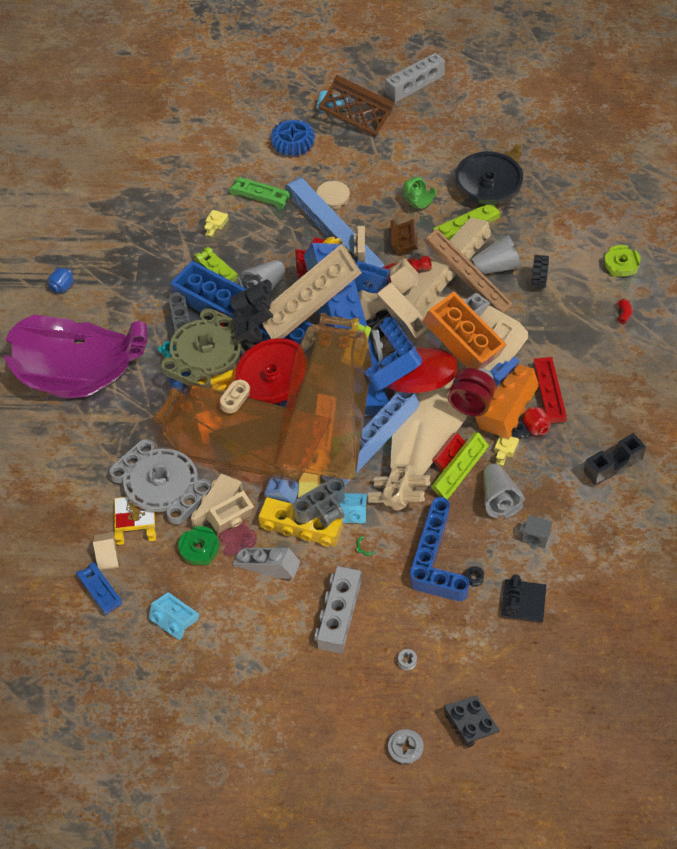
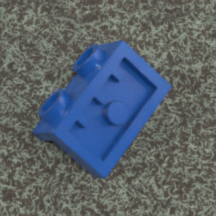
(501, 370)

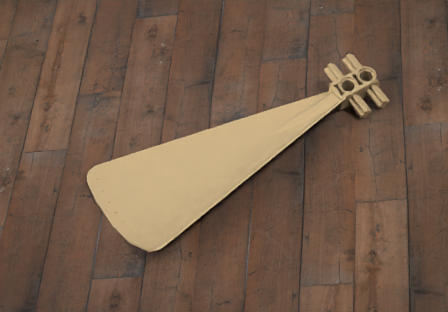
(431, 424)

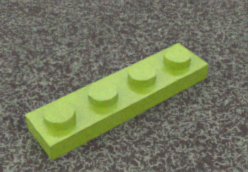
(486, 212)
(460, 466)

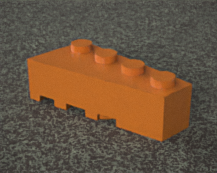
(509, 402)

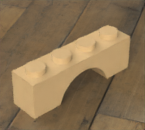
(402, 276)

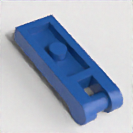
(99, 588)

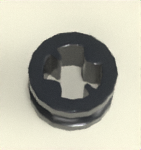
(479, 580)

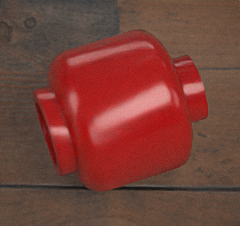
(537, 421)

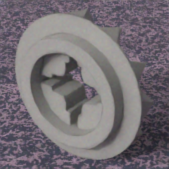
(399, 739)

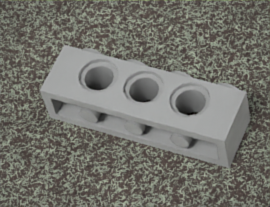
(415, 77)
(335, 639)

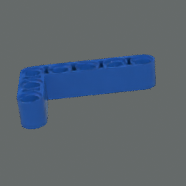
(399, 362)
(426, 551)

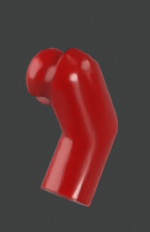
(625, 305)

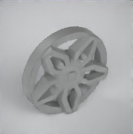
(377, 345)

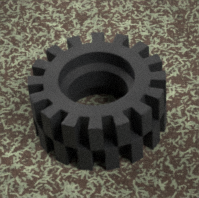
(540, 271)

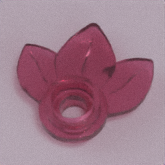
(238, 539)

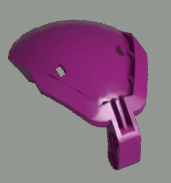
(52, 363)

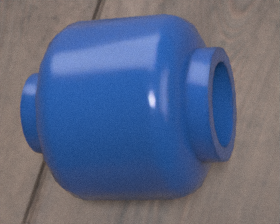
(60, 280)

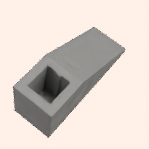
(272, 562)

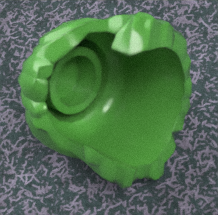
(417, 194)

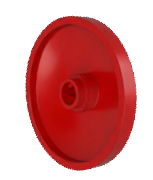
(268, 369)
(435, 371)

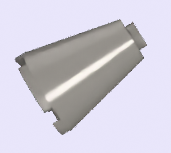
(497, 257)
(271, 270)
(501, 493)

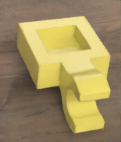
(215, 221)
(504, 448)

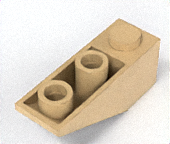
(402, 311)
(221, 490)

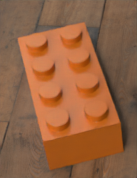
(464, 332)

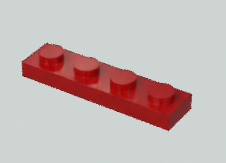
(550, 389)

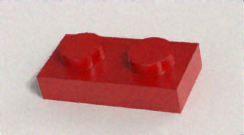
(448, 451)

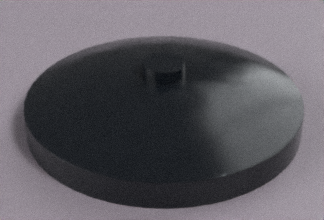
(489, 178)

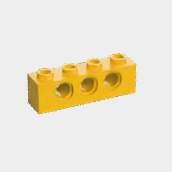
(276, 509)

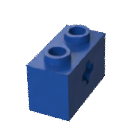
(372, 278)

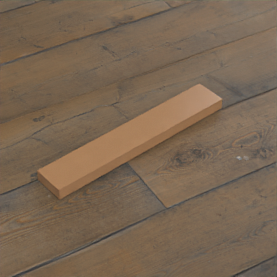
(467, 271)

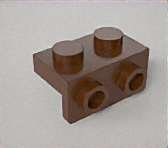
(403, 237)

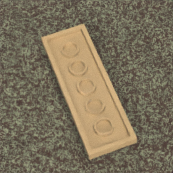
(311, 292)

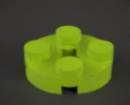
(619, 268)

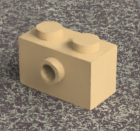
(230, 512)

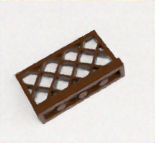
(361, 96)

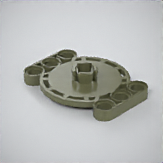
(216, 354)

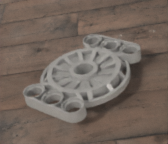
(156, 493)

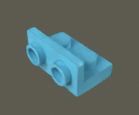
(354, 508)
(172, 615)

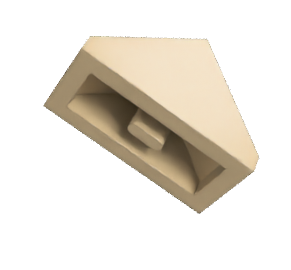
(106, 551)

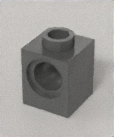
(536, 531)

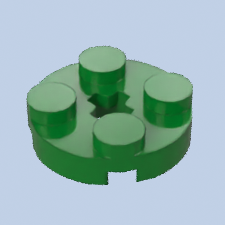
(203, 555)

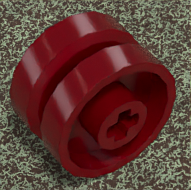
(471, 392)

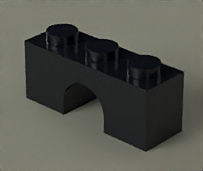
(603, 466)

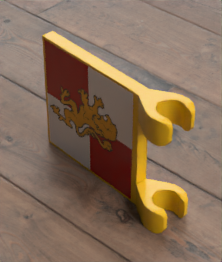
(132, 517)

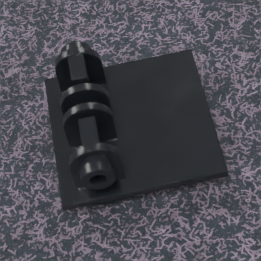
(523, 599)
(470, 720)

